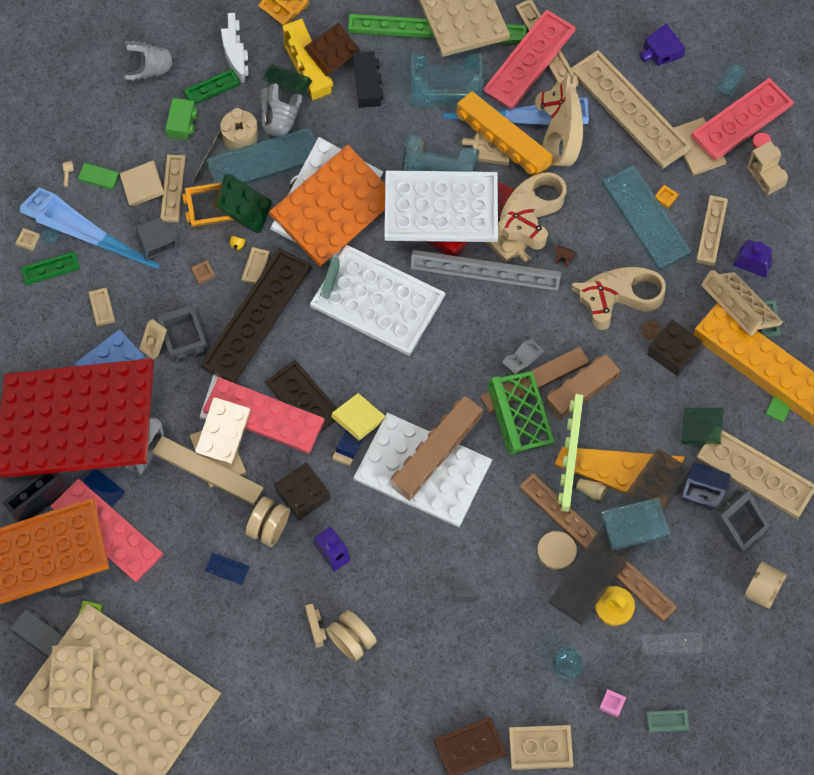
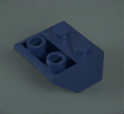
(705, 486)

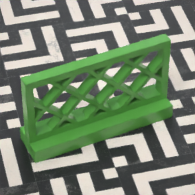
(505, 417)

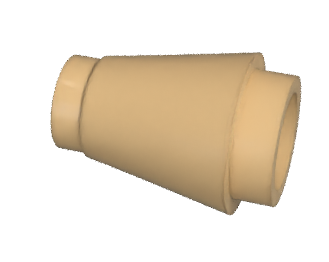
(592, 489)

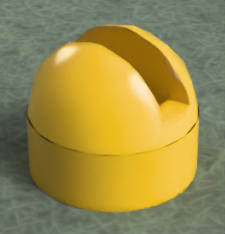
(234, 240)

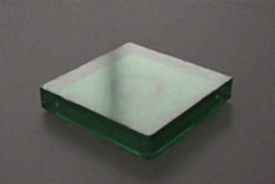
(702, 425)

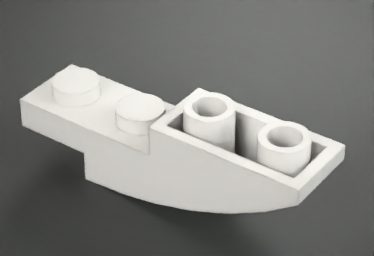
(234, 49)

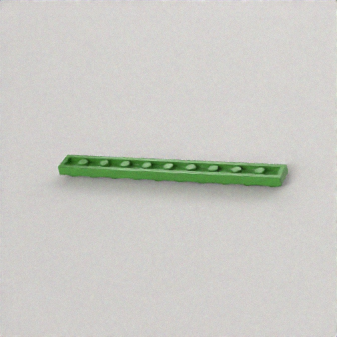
(411, 27)

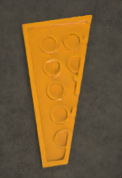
(611, 468)

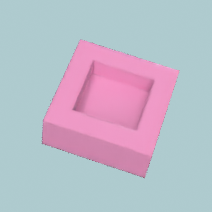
(612, 703)

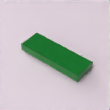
(212, 87)
(50, 268)

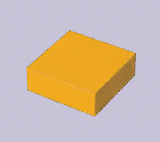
(666, 196)

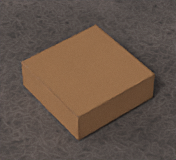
(203, 272)

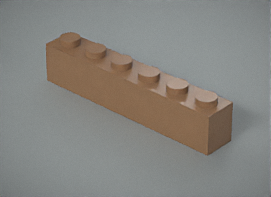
(436, 448)

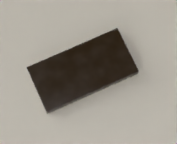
(298, 389)

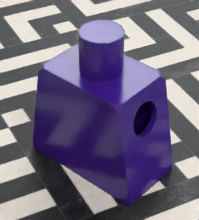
(662, 46)
(754, 258)
(330, 547)

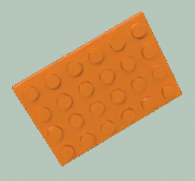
(332, 206)
(51, 550)

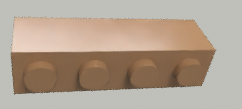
(586, 383)

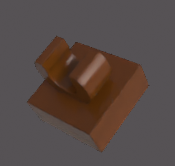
(564, 253)

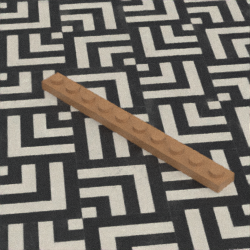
(583, 534)

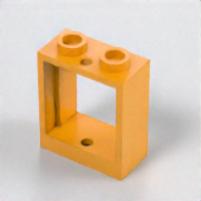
(188, 200)

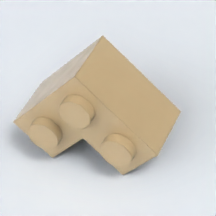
(765, 168)

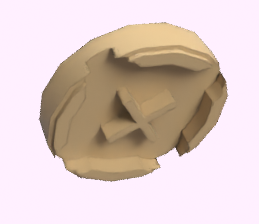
(557, 550)

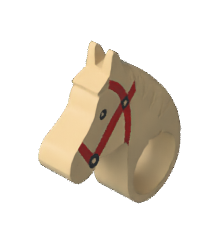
(565, 123)
(523, 208)
(615, 286)

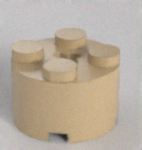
(239, 129)
(765, 585)

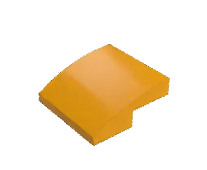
(283, 10)

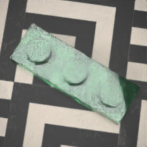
(287, 79)

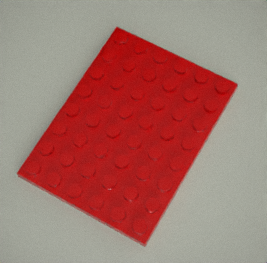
(75, 418)

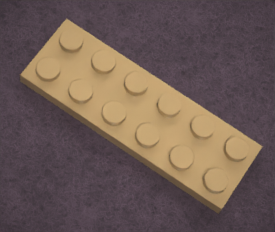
(758, 474)

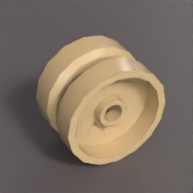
(267, 521)
(351, 635)

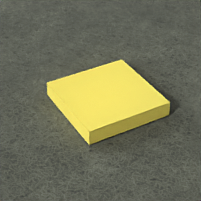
(358, 416)

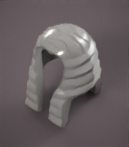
(153, 60)
(282, 117)

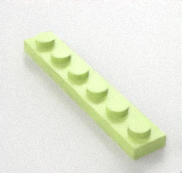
(569, 461)

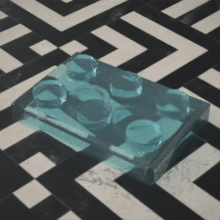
(635, 524)

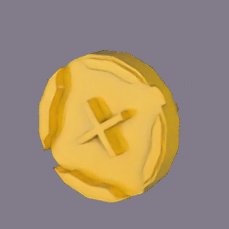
(615, 606)

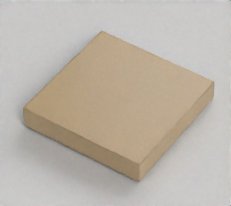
(142, 183)

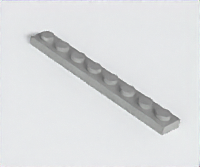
(485, 270)

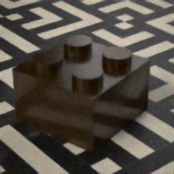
(674, 347)
(302, 491)

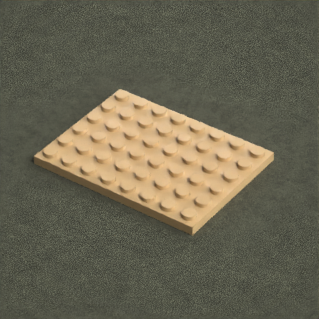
(139, 700)

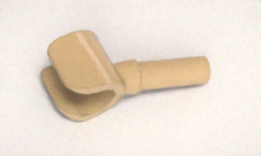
(67, 167)

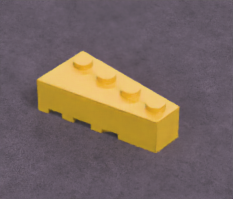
(295, 39)

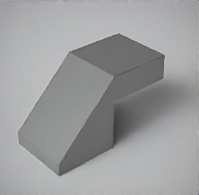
(523, 357)

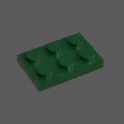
(242, 203)

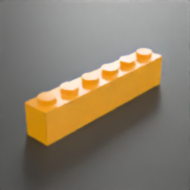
(503, 134)

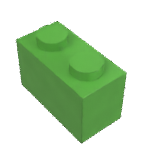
(180, 119)

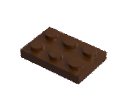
(332, 49)
(470, 747)

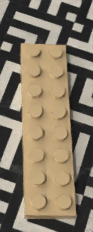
(630, 109)

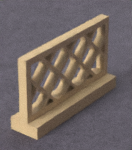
(732, 301)

